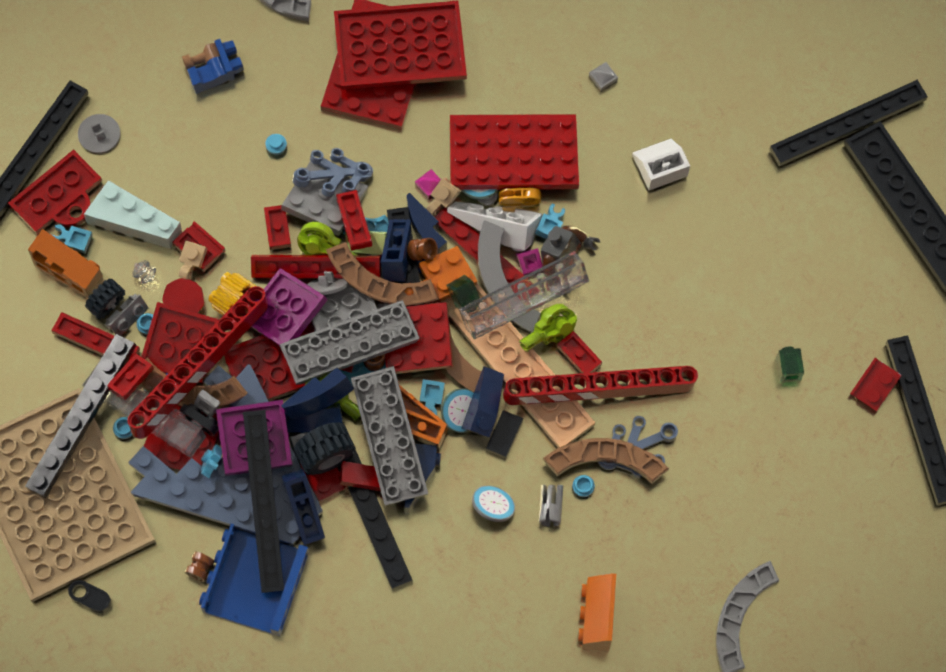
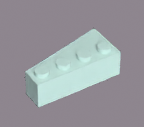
(127, 214)

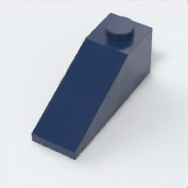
(395, 254)
(484, 403)
(429, 460)
(303, 506)

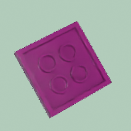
(289, 308)
(234, 442)

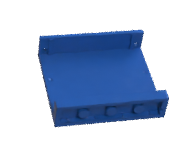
(236, 585)

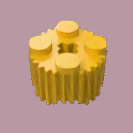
(229, 292)

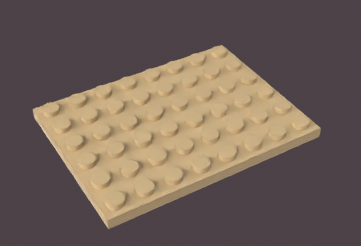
(83, 520)

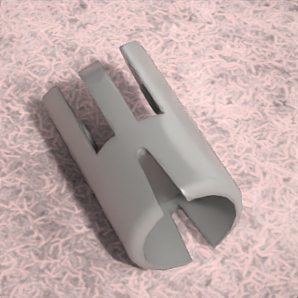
(551, 505)

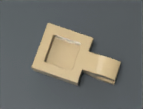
(444, 195)
(192, 257)

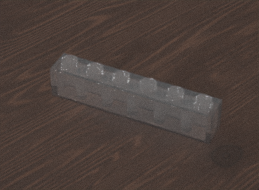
(524, 295)
(173, 430)

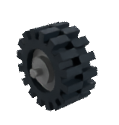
(105, 298)

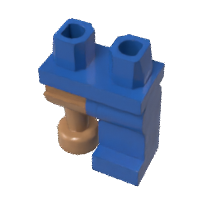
(217, 67)

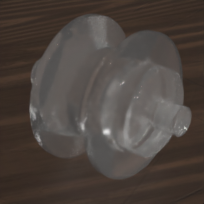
(144, 271)

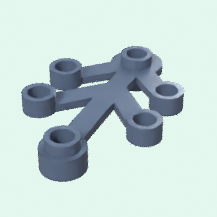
(359, 171)
(644, 443)

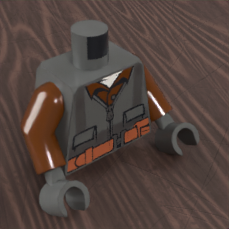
(564, 241)

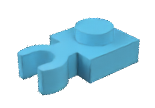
(549, 221)
(75, 238)
(432, 394)
(210, 460)

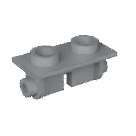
(132, 310)

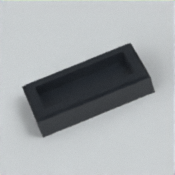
(504, 434)

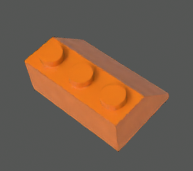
(597, 612)

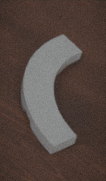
(290, 8)
(492, 272)
(733, 613)

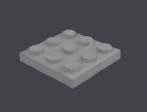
(313, 206)
(342, 307)

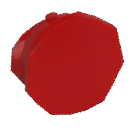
(184, 295)

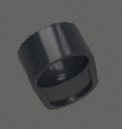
(94, 598)

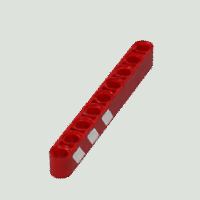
(197, 371)
(592, 391)

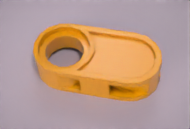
(519, 197)

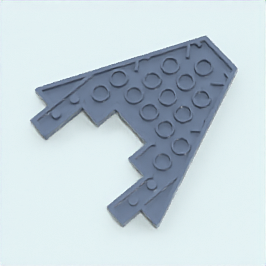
(220, 496)

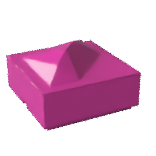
(427, 183)
(529, 261)

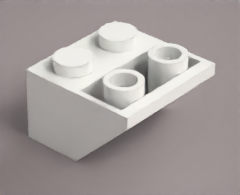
(661, 163)

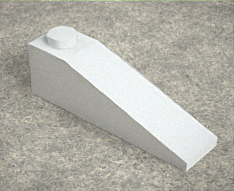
(517, 225)

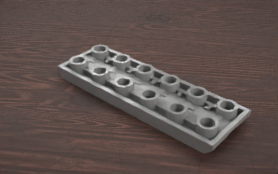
(349, 342)
(389, 436)

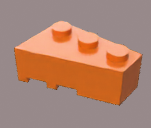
(64, 263)
(423, 422)

